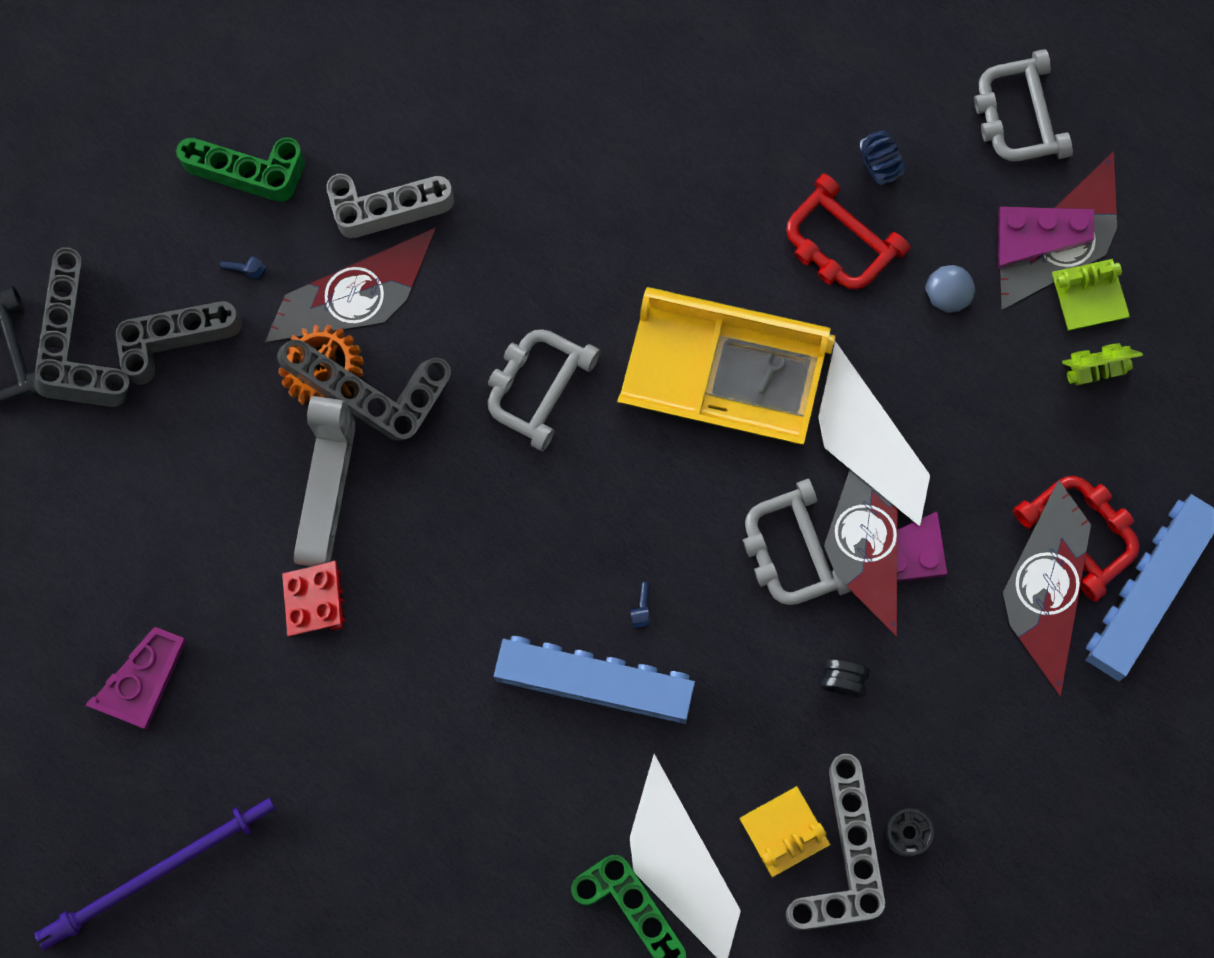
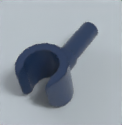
(252, 269)
(640, 616)

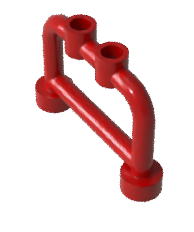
(830, 270)
(1119, 523)

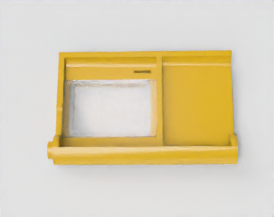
(715, 356)

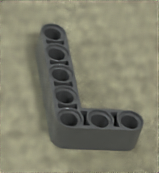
(59, 336)
(364, 392)

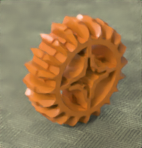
(330, 344)

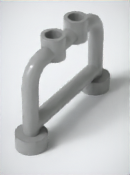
(993, 130)
(517, 356)
(755, 545)

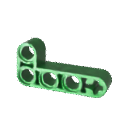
(239, 164)
(619, 889)

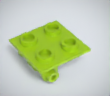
(1091, 294)
(1112, 361)

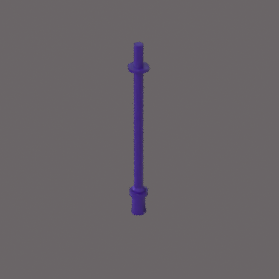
(71, 923)

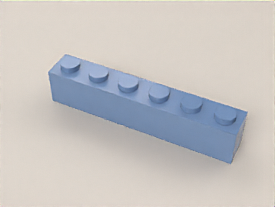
(1153, 589)
(594, 680)

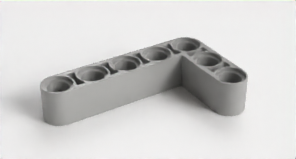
(334, 434)
(851, 854)

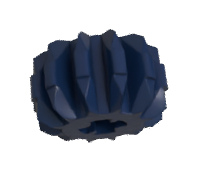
(882, 157)

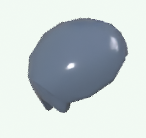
(950, 288)

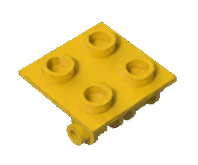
(784, 831)

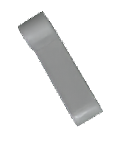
(391, 199)

